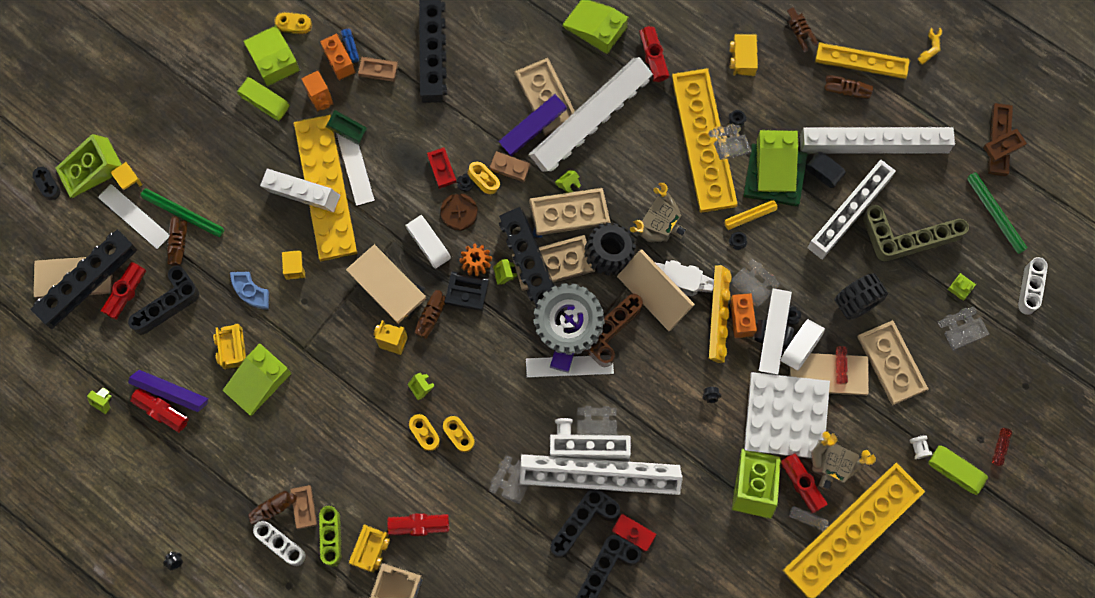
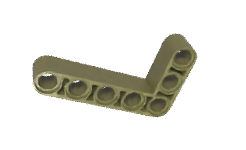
(912, 238)

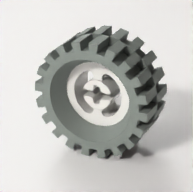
(584, 303)

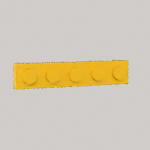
(862, 60)
(720, 314)

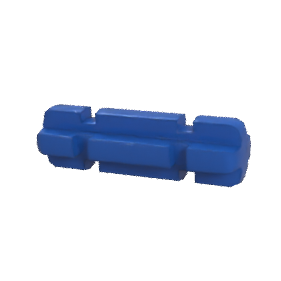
(350, 45)

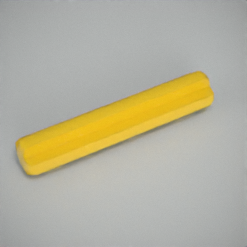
(750, 215)

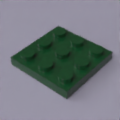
(787, 198)

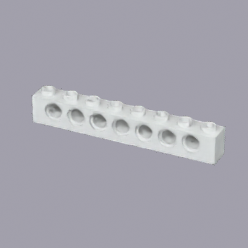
(600, 474)

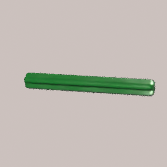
(182, 212)
(997, 213)

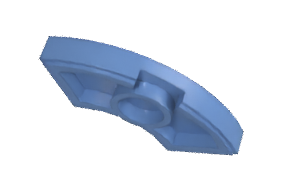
(249, 291)

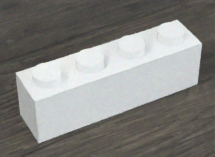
(300, 190)
(591, 447)

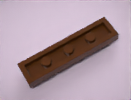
(1000, 125)

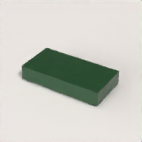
(346, 127)

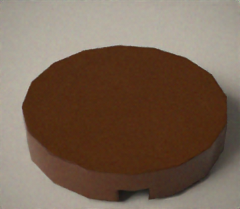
(459, 212)

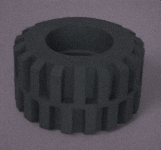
(613, 236)
(861, 296)

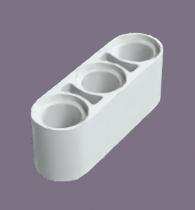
(428, 241)
(1027, 292)
(802, 344)
(271, 538)

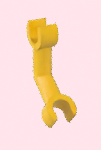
(926, 55)

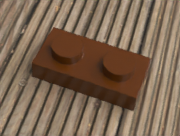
(1005, 145)

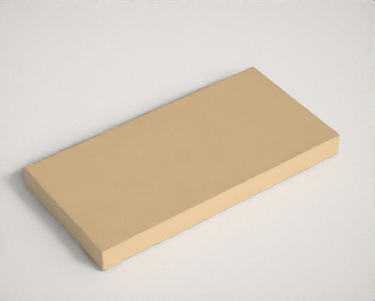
(539, 84)
(569, 211)
(562, 260)
(51, 272)
(386, 284)
(656, 289)
(892, 362)
(824, 368)

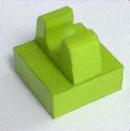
(567, 179)
(503, 271)
(961, 287)
(419, 385)
(100, 400)

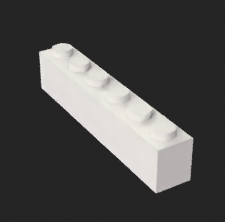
(851, 209)

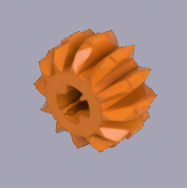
(477, 266)

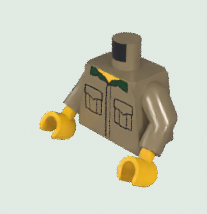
(661, 219)
(836, 462)

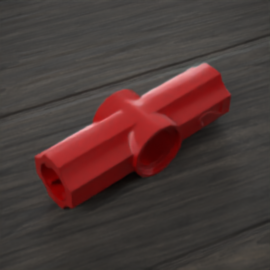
(651, 45)
(129, 280)
(159, 410)
(797, 471)
(418, 524)

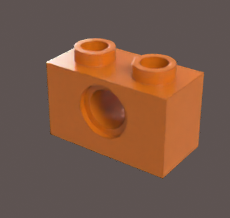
(337, 57)
(317, 91)
(743, 315)

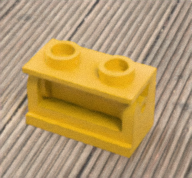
(744, 54)
(390, 337)
(230, 346)
(369, 549)

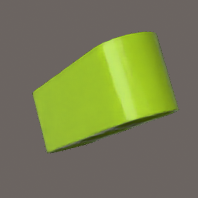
(263, 99)
(958, 470)
(335, 544)

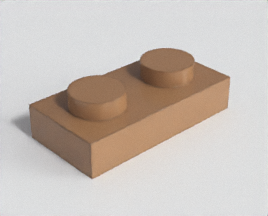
(378, 69)
(510, 166)
(304, 507)

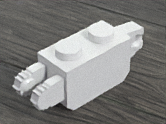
(688, 278)

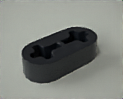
(50, 181)

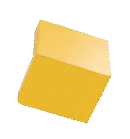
(125, 176)
(293, 265)

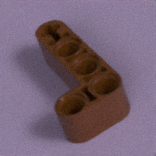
(615, 327)

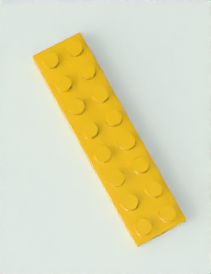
(699, 116)
(322, 166)
(853, 531)

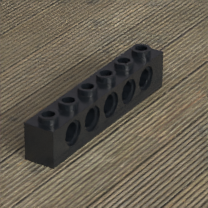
(432, 92)
(514, 219)
(82, 289)

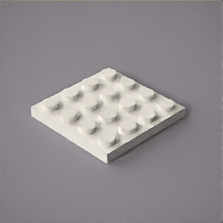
(785, 414)

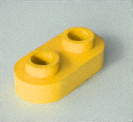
(292, 24)
(485, 180)
(424, 433)
(459, 434)

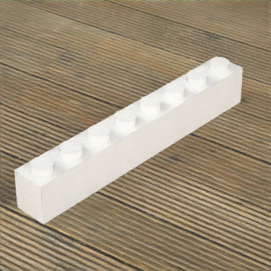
(591, 114)
(877, 140)

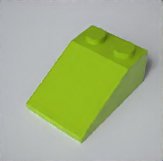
(596, 24)
(272, 55)
(777, 160)
(88, 165)
(256, 379)
(757, 484)

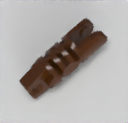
(801, 29)
(848, 87)
(176, 241)
(430, 314)
(272, 507)

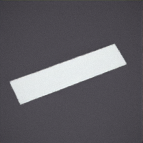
(356, 171)
(134, 216)
(775, 331)
(580, 366)

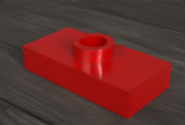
(441, 167)
(633, 532)

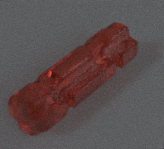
(841, 365)
(1002, 447)

